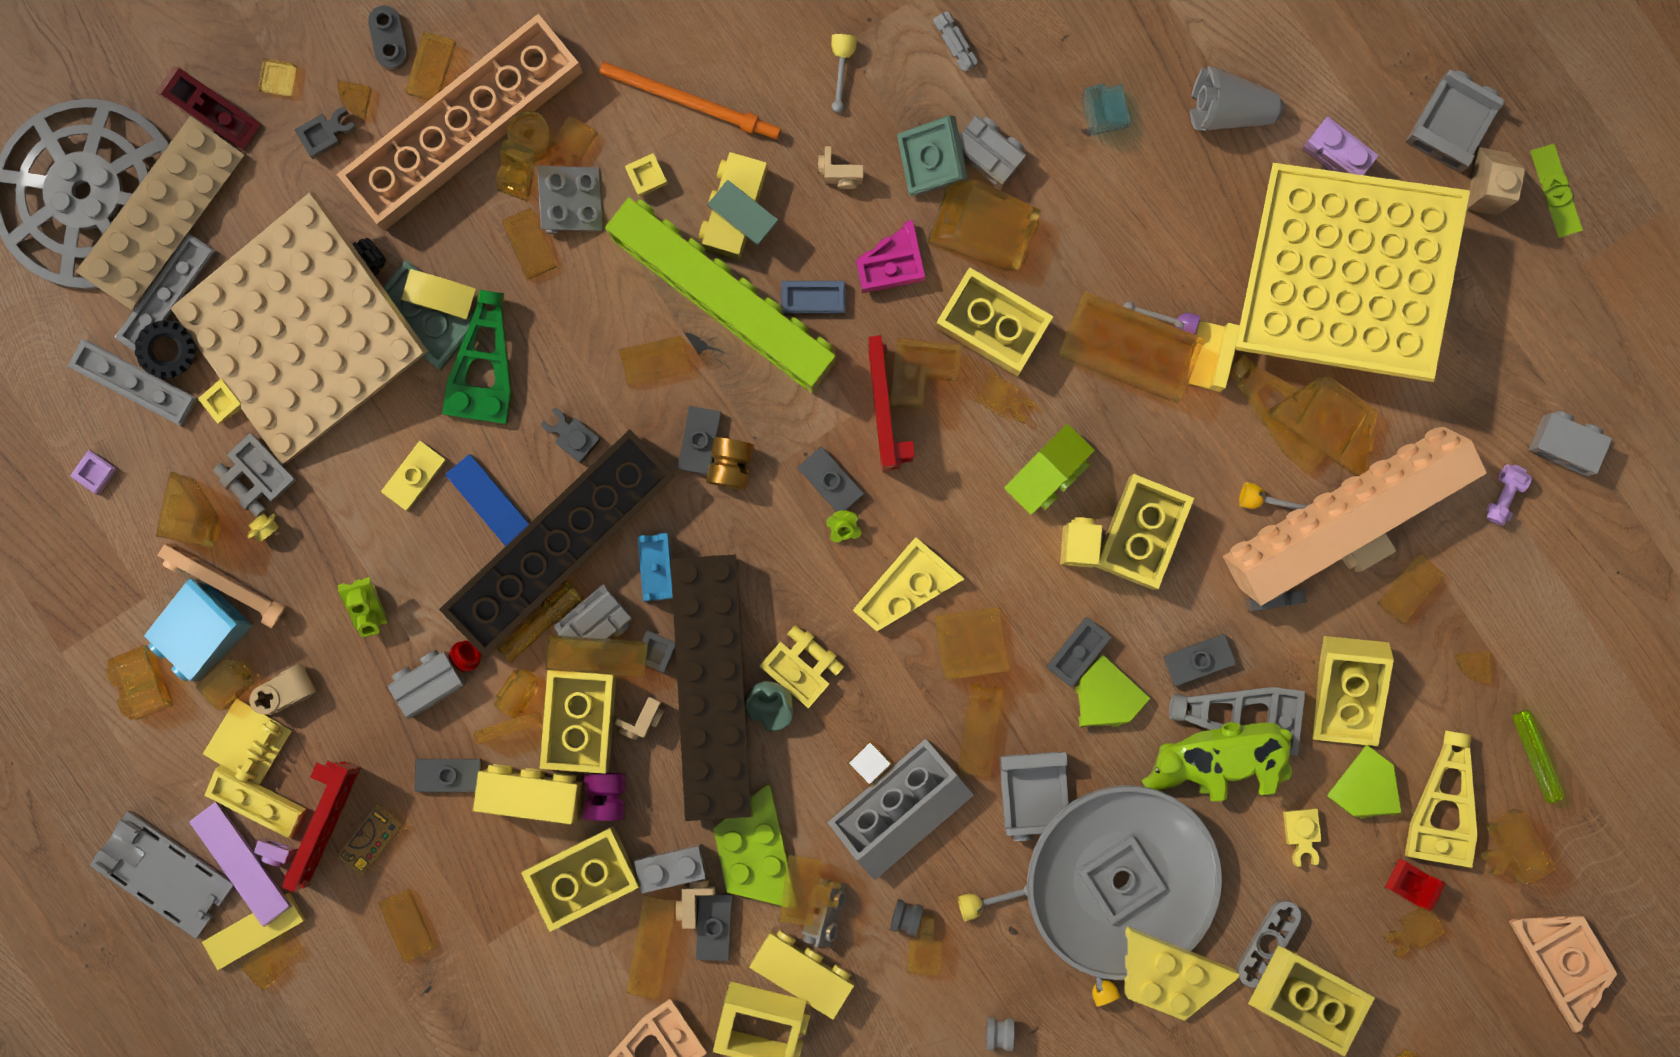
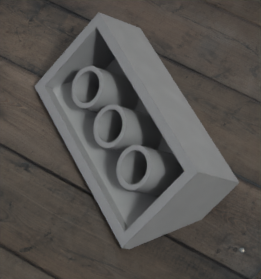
(900, 809)

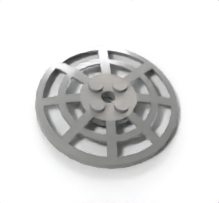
(65, 176)

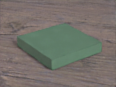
(932, 156)

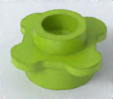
(843, 519)

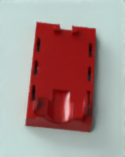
(891, 453)
(339, 783)

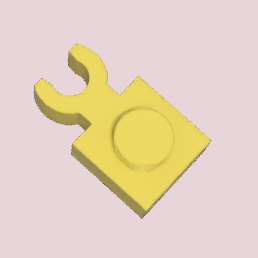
(1302, 829)

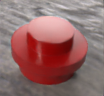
(464, 656)

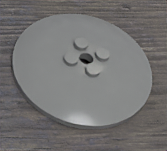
(1112, 830)

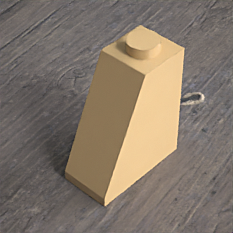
(1494, 182)

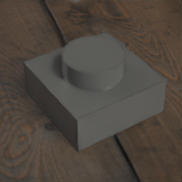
(658, 651)

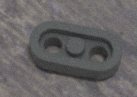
(388, 36)

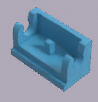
(655, 567)

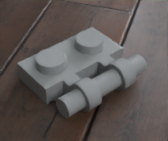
(261, 468)

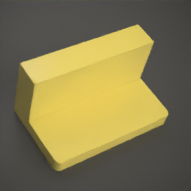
(1215, 356)

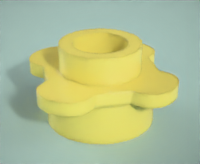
(262, 527)

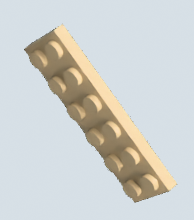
(160, 213)

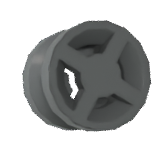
(906, 918)

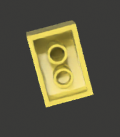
(1352, 690)

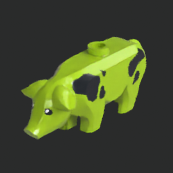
(1225, 756)

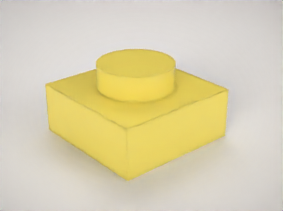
(646, 175)

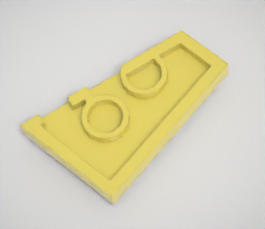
(907, 584)

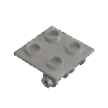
(569, 198)

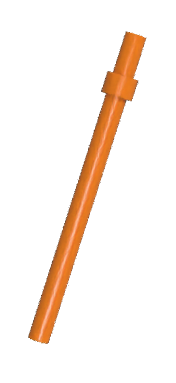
(748, 121)

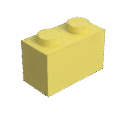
(1081, 543)

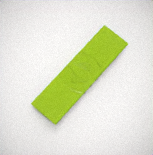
(1556, 190)

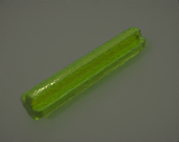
(1538, 756)

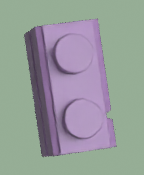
(1339, 149)

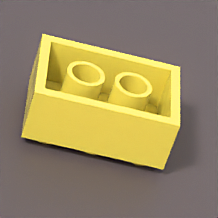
(993, 322)
(1144, 532)
(578, 721)
(528, 794)
(581, 878)
(1311, 1000)

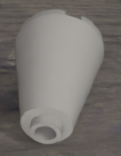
(1232, 102)

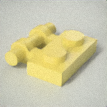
(794, 673)

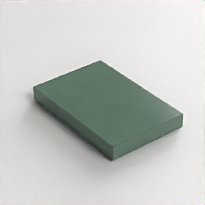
(436, 330)

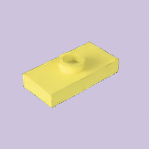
(413, 476)

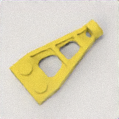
(1439, 844)

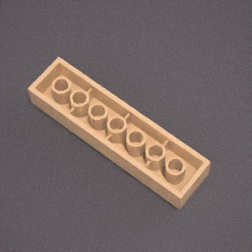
(460, 122)
(1354, 514)

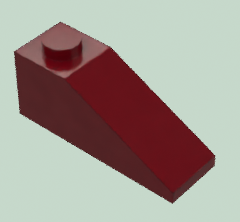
(208, 107)

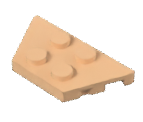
(1568, 962)

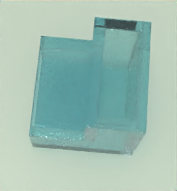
(1105, 108)

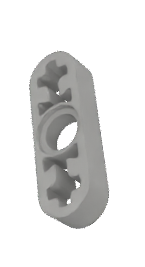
(1271, 917)

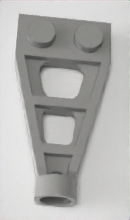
(1283, 705)

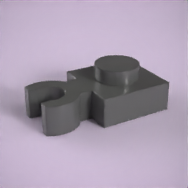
(321, 135)
(573, 438)
(1284, 599)

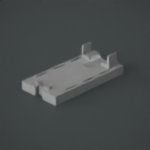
(162, 874)

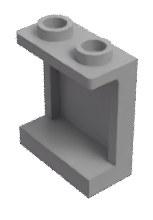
(1455, 120)
(1032, 791)

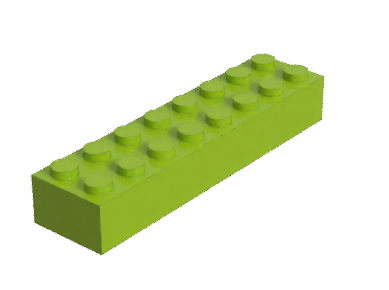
(721, 295)

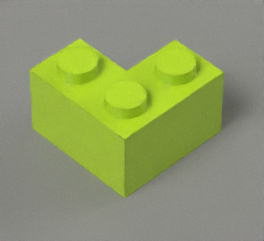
(1050, 469)

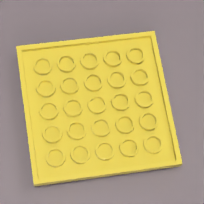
(1353, 271)

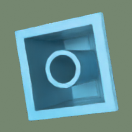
(196, 630)

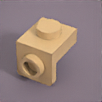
(843, 175)
(650, 716)
(687, 908)

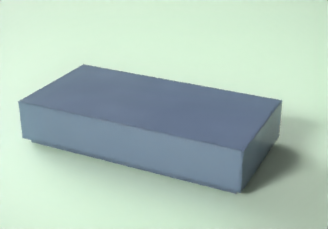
(813, 297)

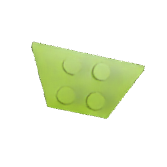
(754, 851)

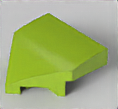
(1108, 696)
(1368, 787)

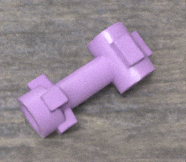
(1515, 479)

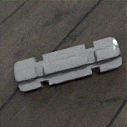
(955, 41)

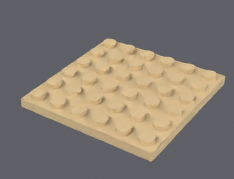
(299, 328)

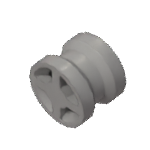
(999, 1034)

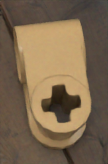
(287, 689)

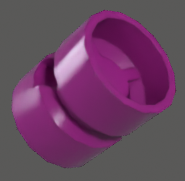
(601, 785)

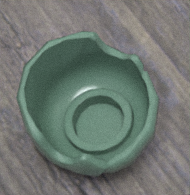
(770, 705)

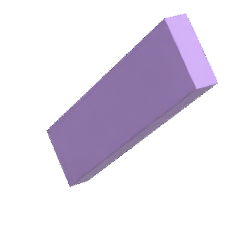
(240, 864)

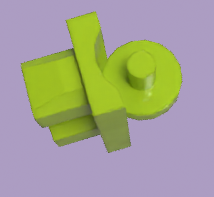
(363, 606)

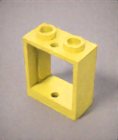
(763, 1005)

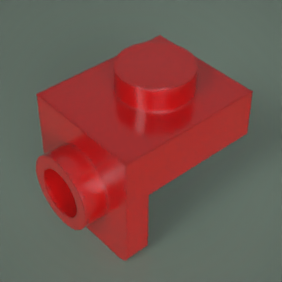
(1415, 885)

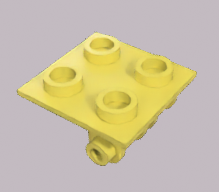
(247, 742)

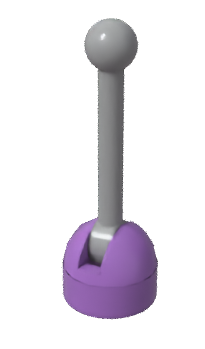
(1186, 321)

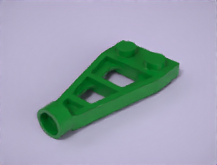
(478, 402)

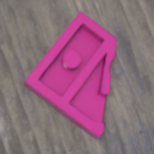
(892, 263)

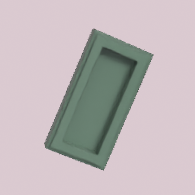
(742, 213)

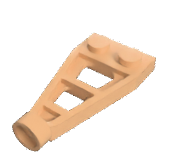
(182, 561)
(670, 1029)

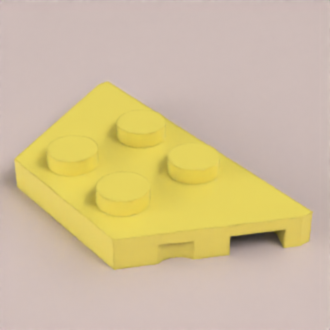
(1171, 976)

